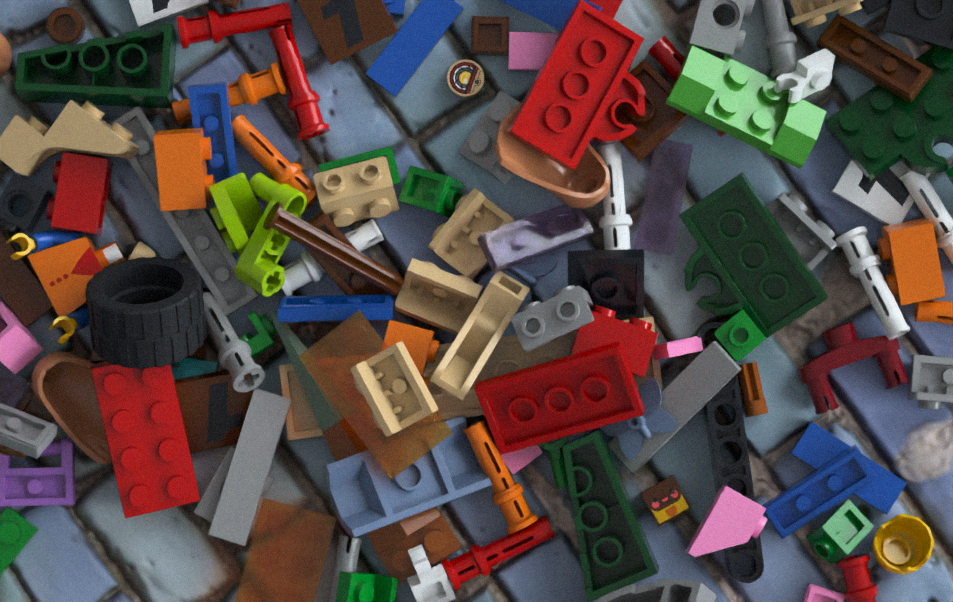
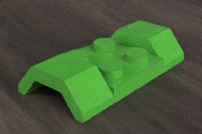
(745, 106)

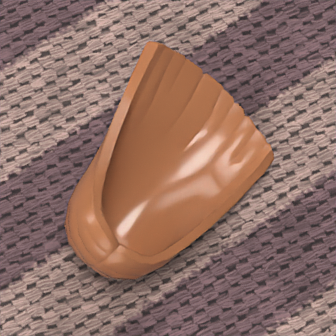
(574, 188)
(68, 393)

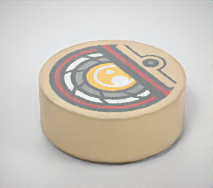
(465, 78)

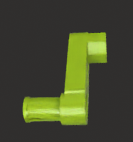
(259, 260)

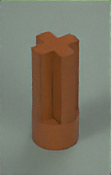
(751, 390)

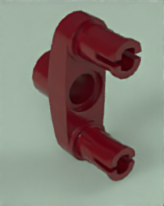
(843, 349)

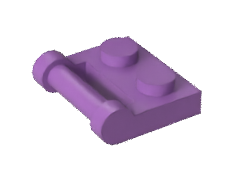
(42, 484)

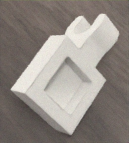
(810, 76)
(428, 583)

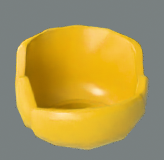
(902, 544)

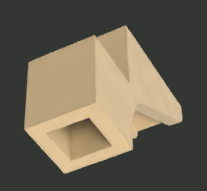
(77, 129)
(479, 335)

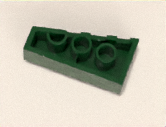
(106, 72)

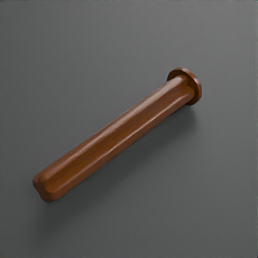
(333, 249)

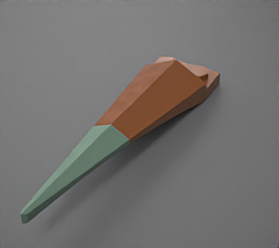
(390, 541)

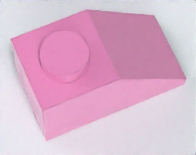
(17, 342)
(727, 523)

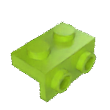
(235, 210)

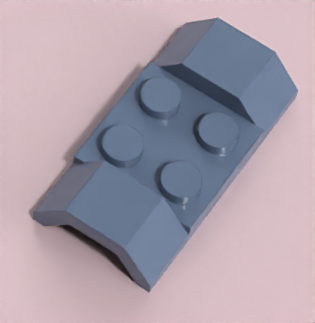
(370, 500)

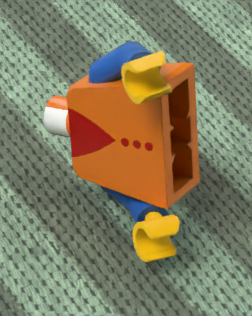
(64, 267)

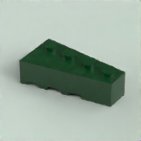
(606, 524)

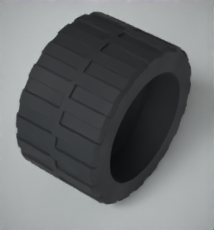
(146, 312)

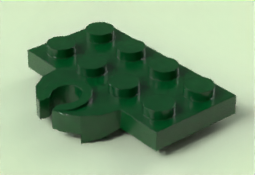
(885, 129)
(748, 259)

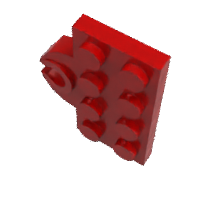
(581, 88)

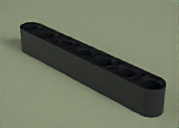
(739, 469)

